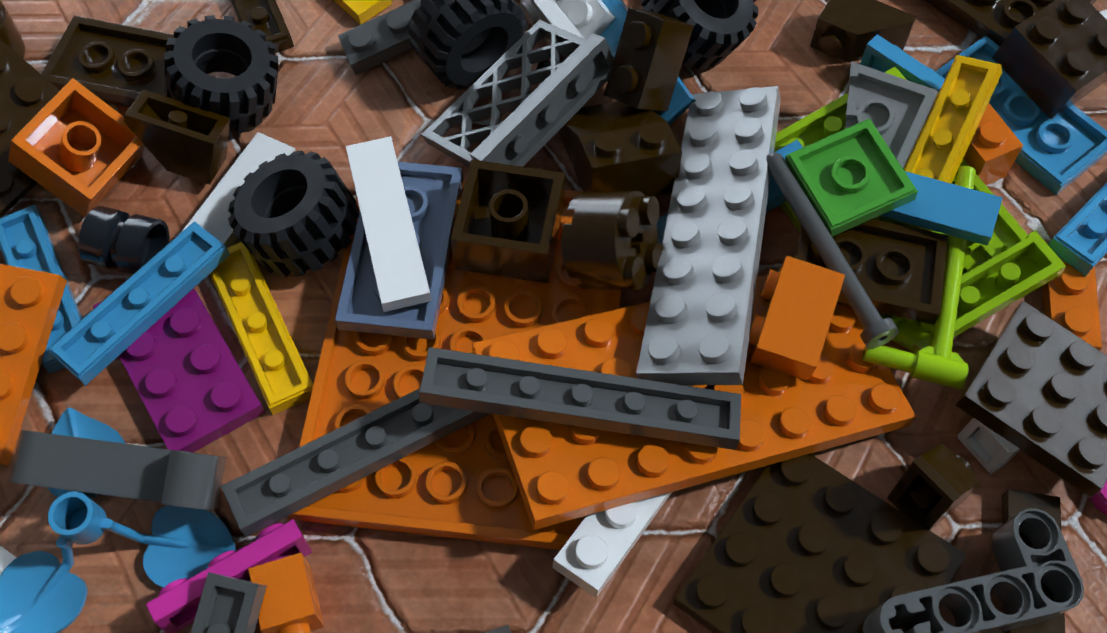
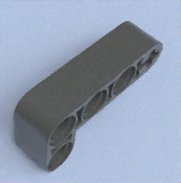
(118, 470)
(1016, 586)

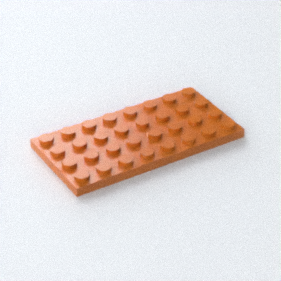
(586, 470)

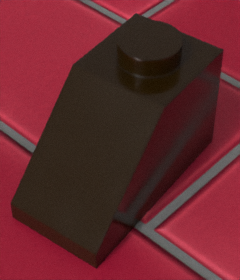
(850, 24)
(180, 135)
(934, 486)

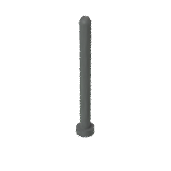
(877, 330)

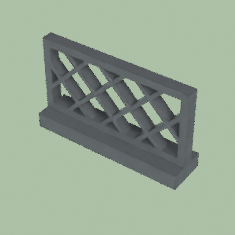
(535, 114)

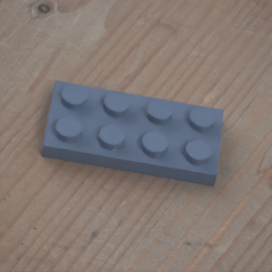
(433, 203)

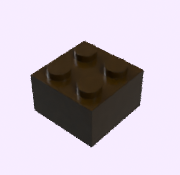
(1057, 54)
(508, 221)

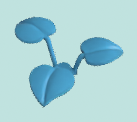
(41, 592)

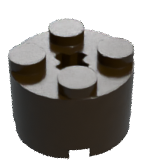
(612, 240)

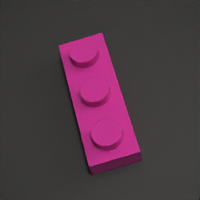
(180, 599)

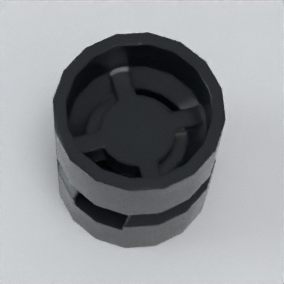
(121, 240)

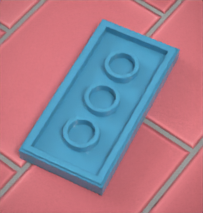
(1053, 149)

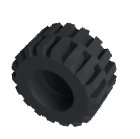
(717, 26)
(464, 36)
(227, 48)
(294, 213)

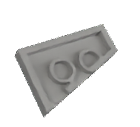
(892, 104)

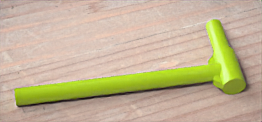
(938, 362)

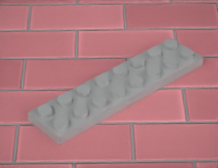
(712, 242)

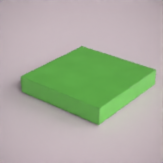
(851, 177)

